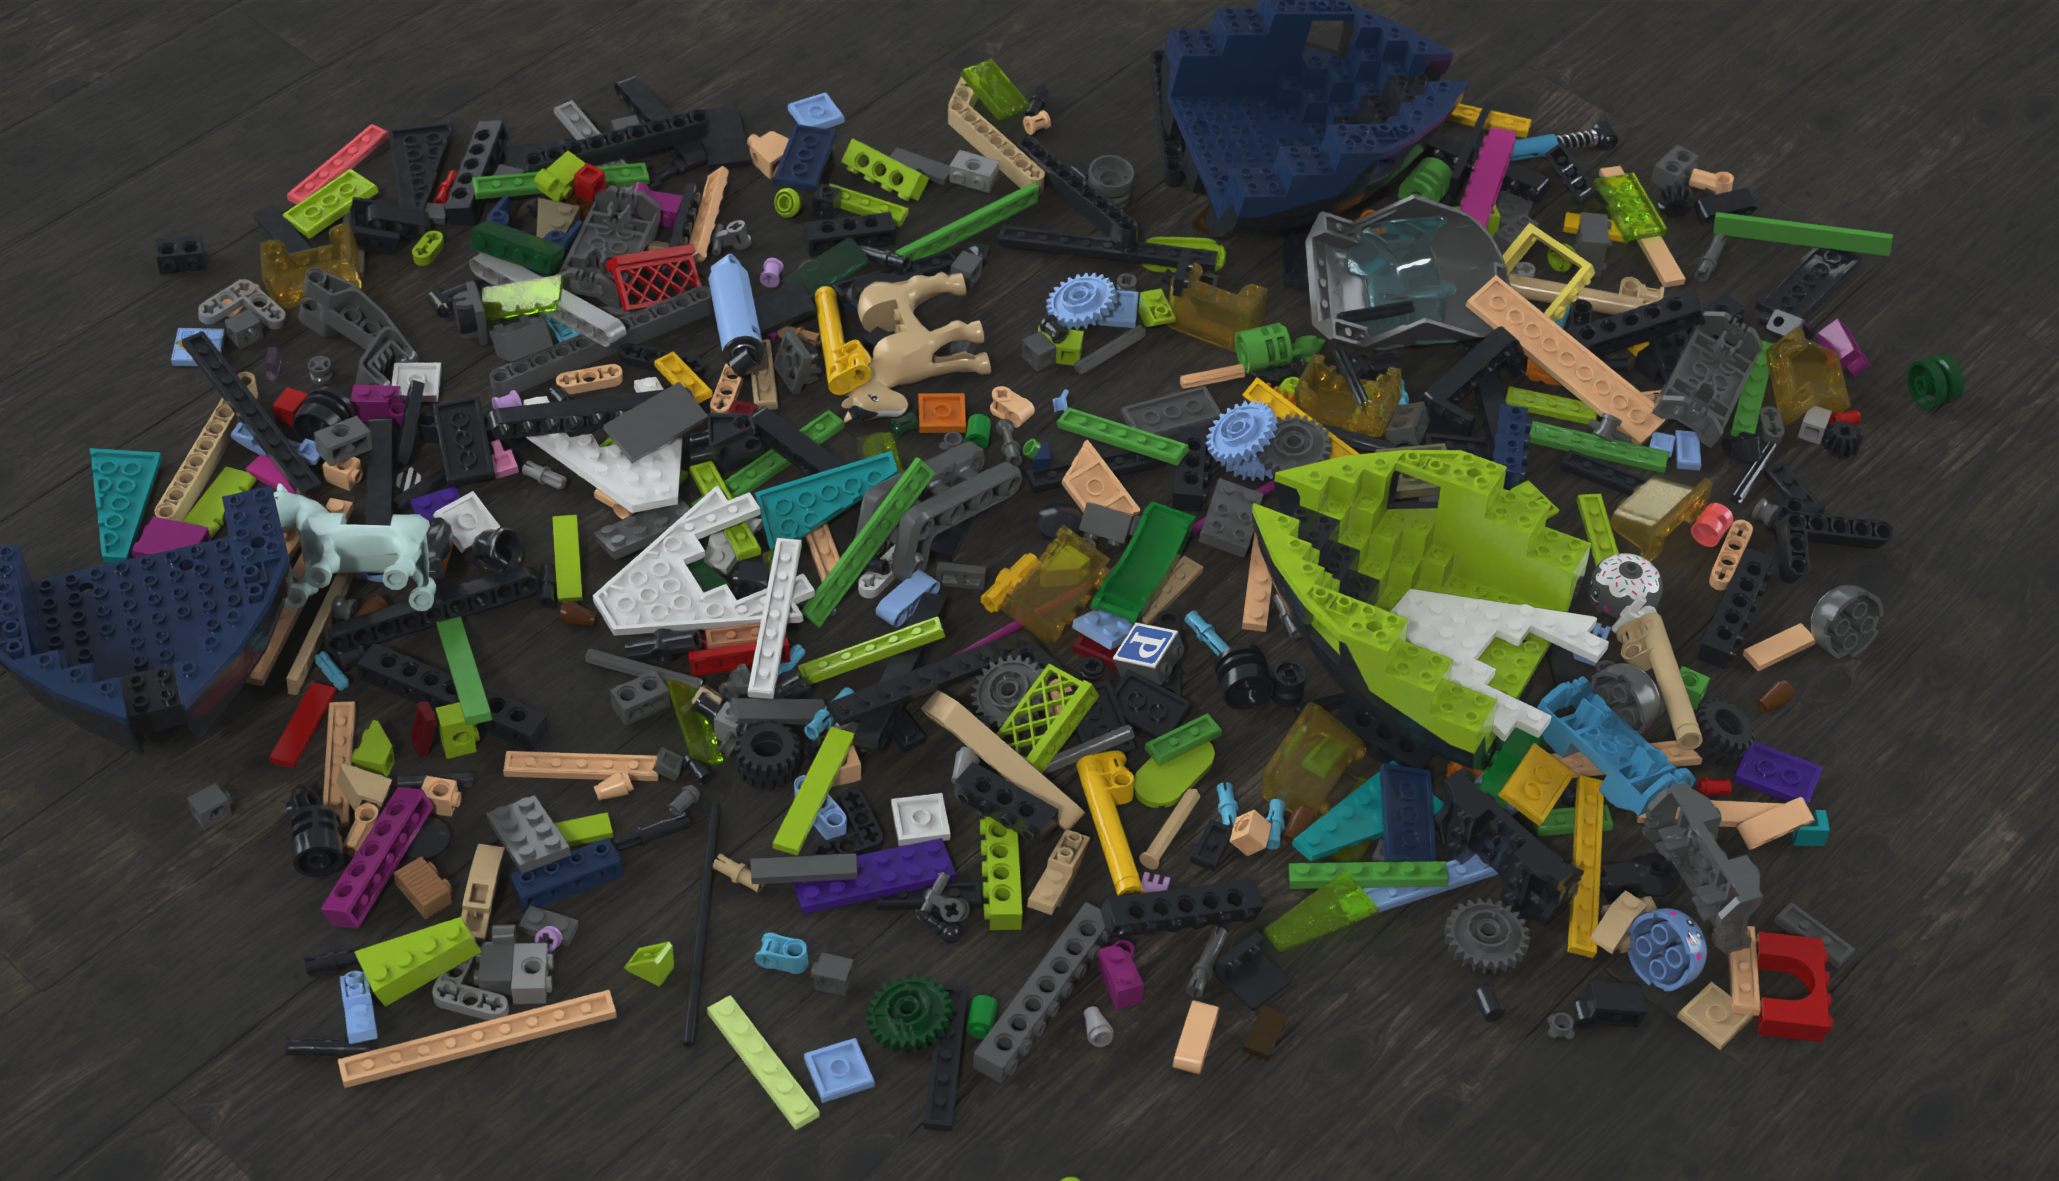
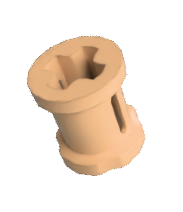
(1036, 122)

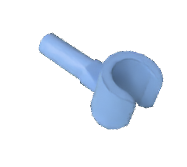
(1061, 403)

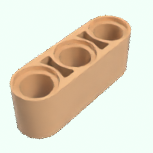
(1775, 823)
(1196, 1037)

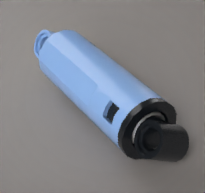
(736, 315)

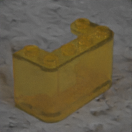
(285, 272)
(1216, 313)
(1329, 400)
(1056, 586)

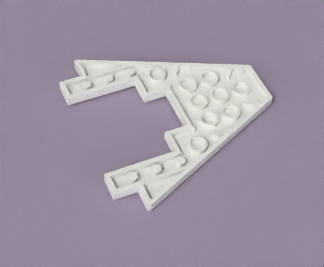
(637, 485)
(661, 591)
(1465, 628)

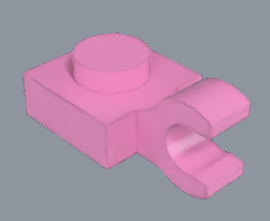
(503, 461)

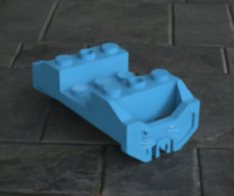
(1632, 765)

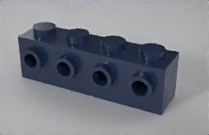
(1511, 441)
(567, 876)

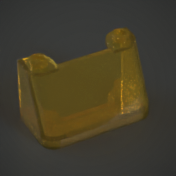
(1311, 761)

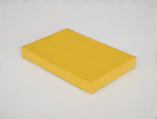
(1536, 784)

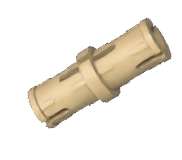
(736, 872)

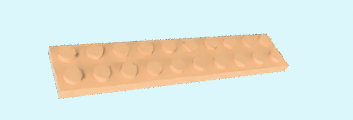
(1566, 359)

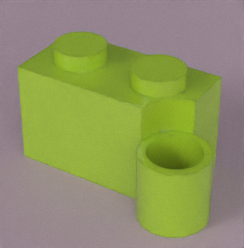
(558, 179)

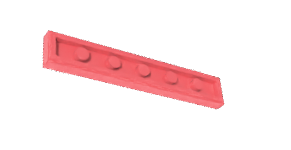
(341, 162)

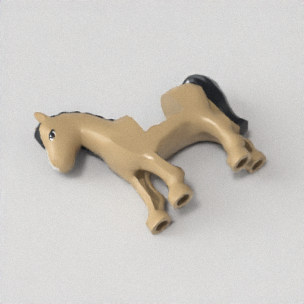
(909, 353)

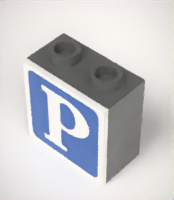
(1149, 652)

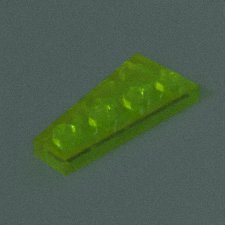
(1325, 911)

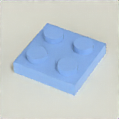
(1103, 628)

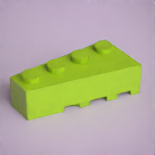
(416, 958)

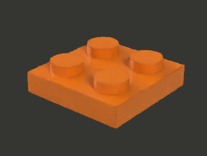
(942, 413)

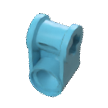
(559, 331)
(782, 954)

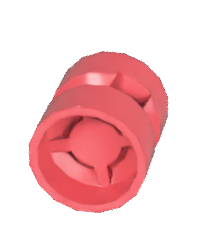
(1712, 524)

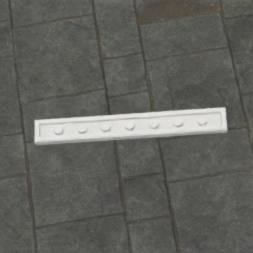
(774, 618)

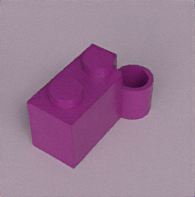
(668, 203)
(1839, 338)
(378, 402)
(1120, 974)

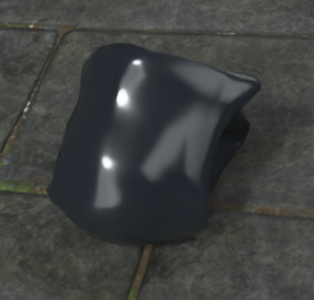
(497, 550)

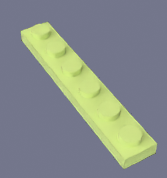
(763, 1062)

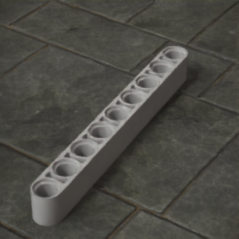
(571, 309)

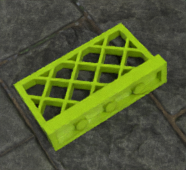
(1059, 726)

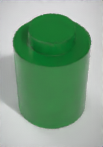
(978, 430)
(982, 1016)

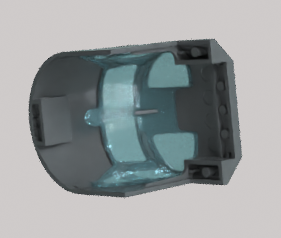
(1395, 256)

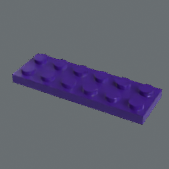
(881, 875)

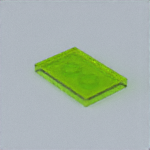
(994, 89)

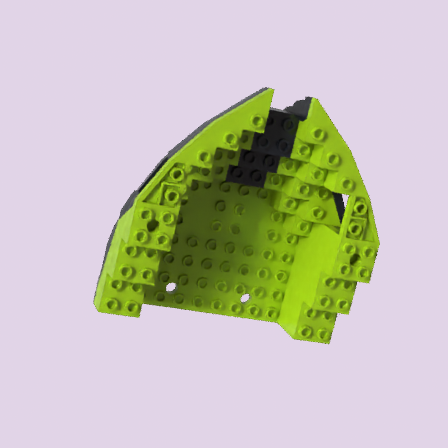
(1352, 554)

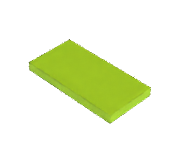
(329, 203)

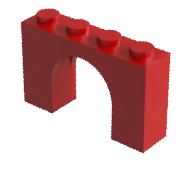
(1807, 961)

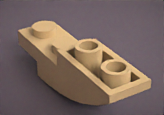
(1060, 872)
(482, 889)

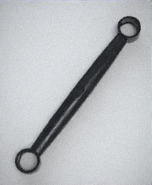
(1360, 441)

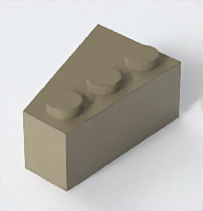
(556, 216)

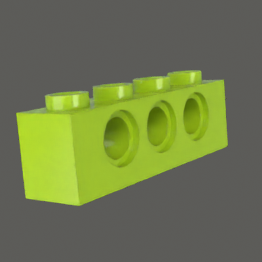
(913, 181)

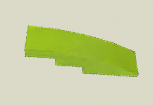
(567, 558)

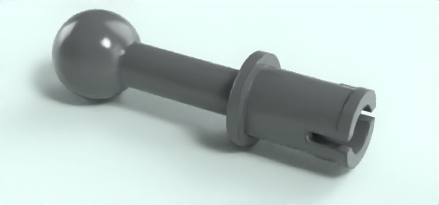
(1010, 448)

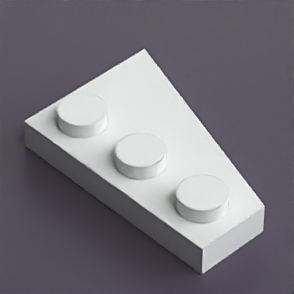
(719, 553)

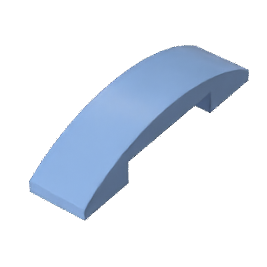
(306, 450)

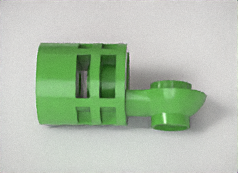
(1428, 179)
(1271, 346)

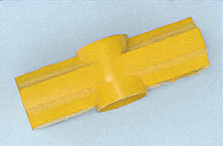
(1006, 579)

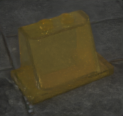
(1805, 376)
(1657, 510)

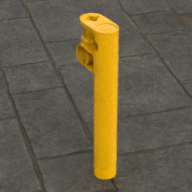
(842, 361)
(1104, 787)

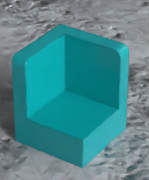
(1814, 833)

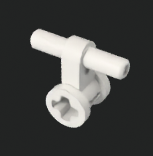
(1633, 612)

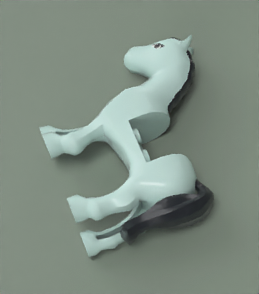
(331, 546)

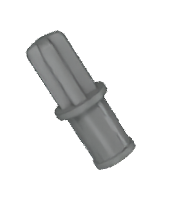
(544, 475)

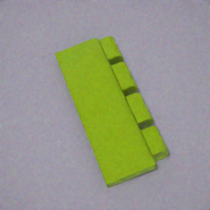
(210, 508)

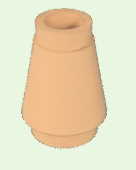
(614, 786)

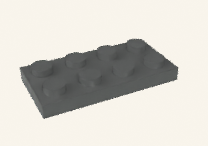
(638, 530)
(528, 834)

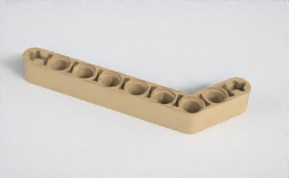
(989, 140)
(999, 755)

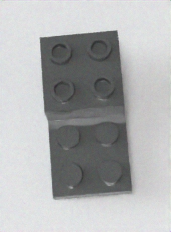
(1230, 518)

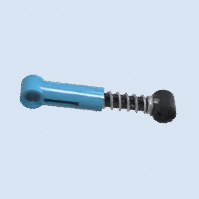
(1600, 136)

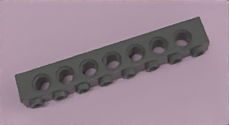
(1032, 997)

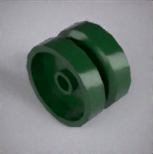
(1935, 381)

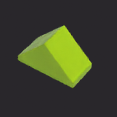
(652, 962)

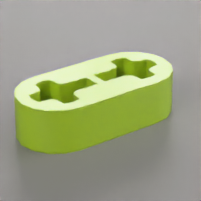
(424, 246)

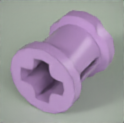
(772, 269)
(509, 400)

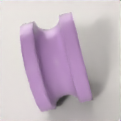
(554, 933)

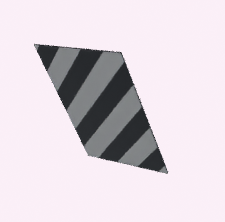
(407, 479)

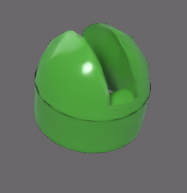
(1031, 448)

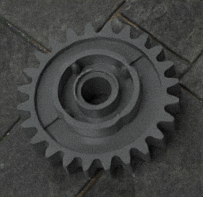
(1295, 444)
(998, 681)
(1487, 935)

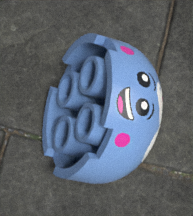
(1667, 948)

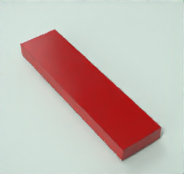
(303, 725)

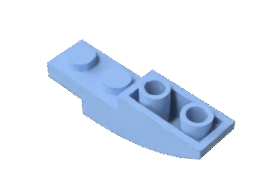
(358, 1007)

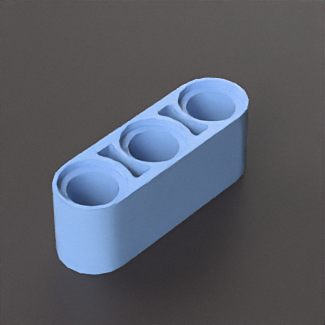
(903, 600)
(830, 819)

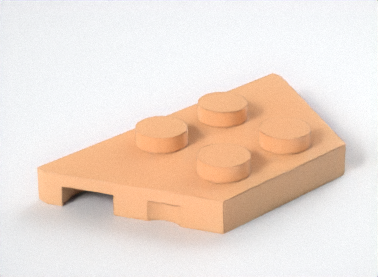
(1094, 482)

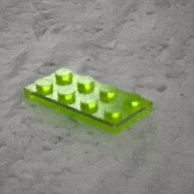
(1630, 207)

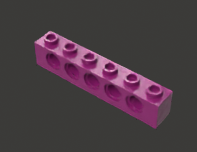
(377, 858)

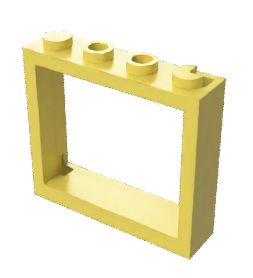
(1573, 288)

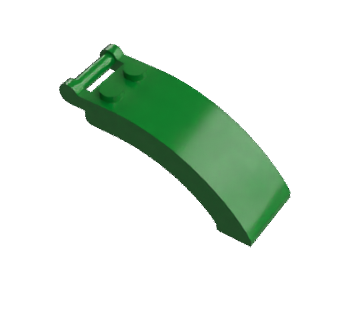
(1145, 563)

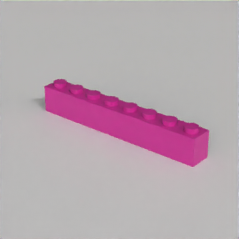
(1488, 174)

